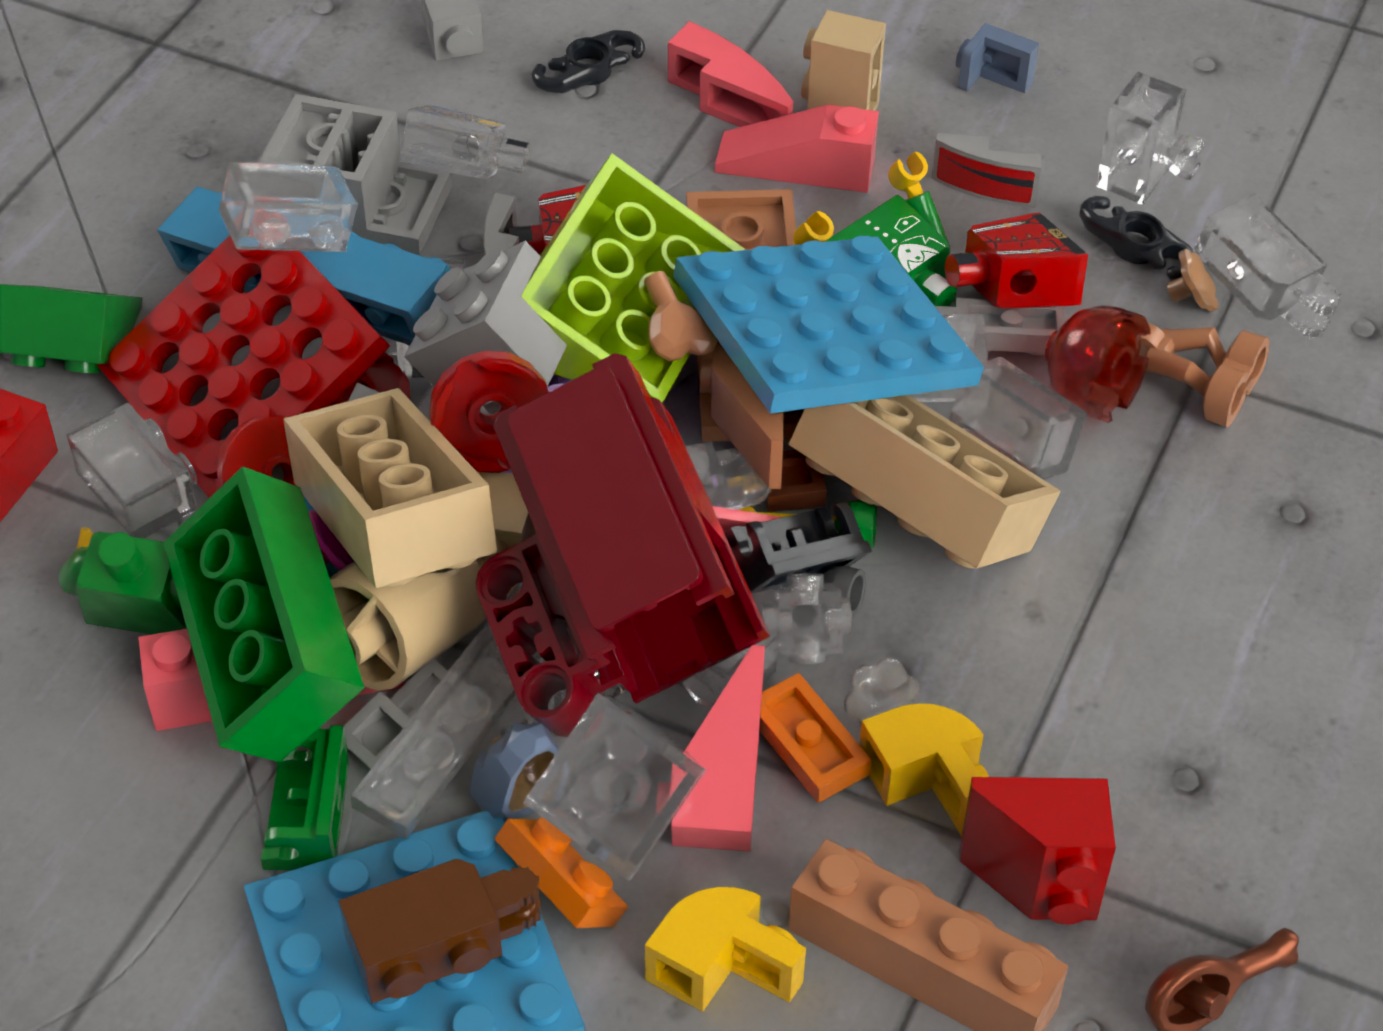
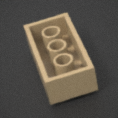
(929, 476)
(391, 488)

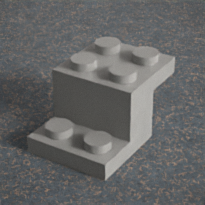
(393, 198)
(485, 312)

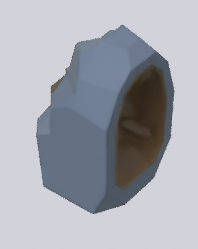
(511, 769)

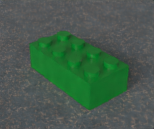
(262, 616)

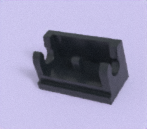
(796, 545)

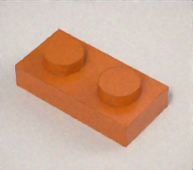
(811, 739)
(572, 884)

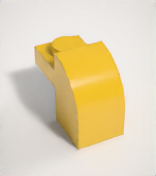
(924, 750)
(720, 934)

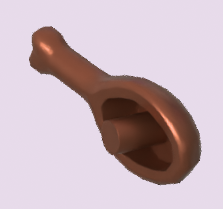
(1203, 985)

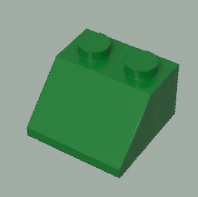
(63, 325)

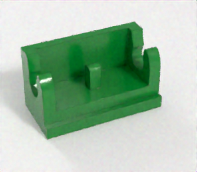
(308, 803)

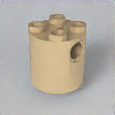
(406, 625)

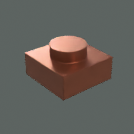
(800, 485)

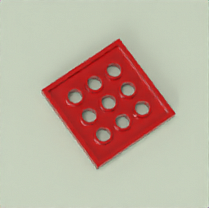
(245, 319)

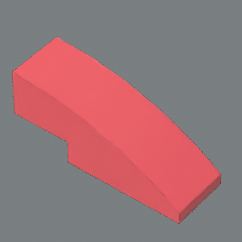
(725, 77)

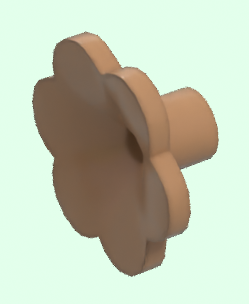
(1194, 282)

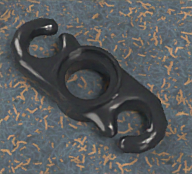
(578, 74)
(1114, 233)

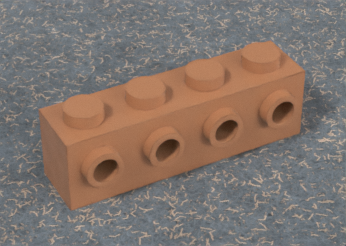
(924, 943)

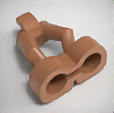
(1235, 373)

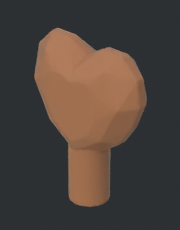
(674, 325)

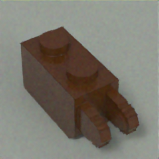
(435, 924)

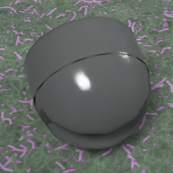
(850, 582)

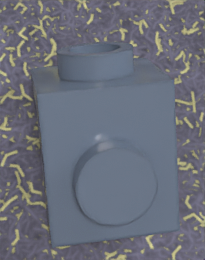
(997, 57)

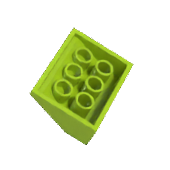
(596, 268)

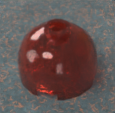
(1098, 359)

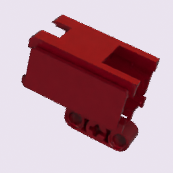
(617, 552)

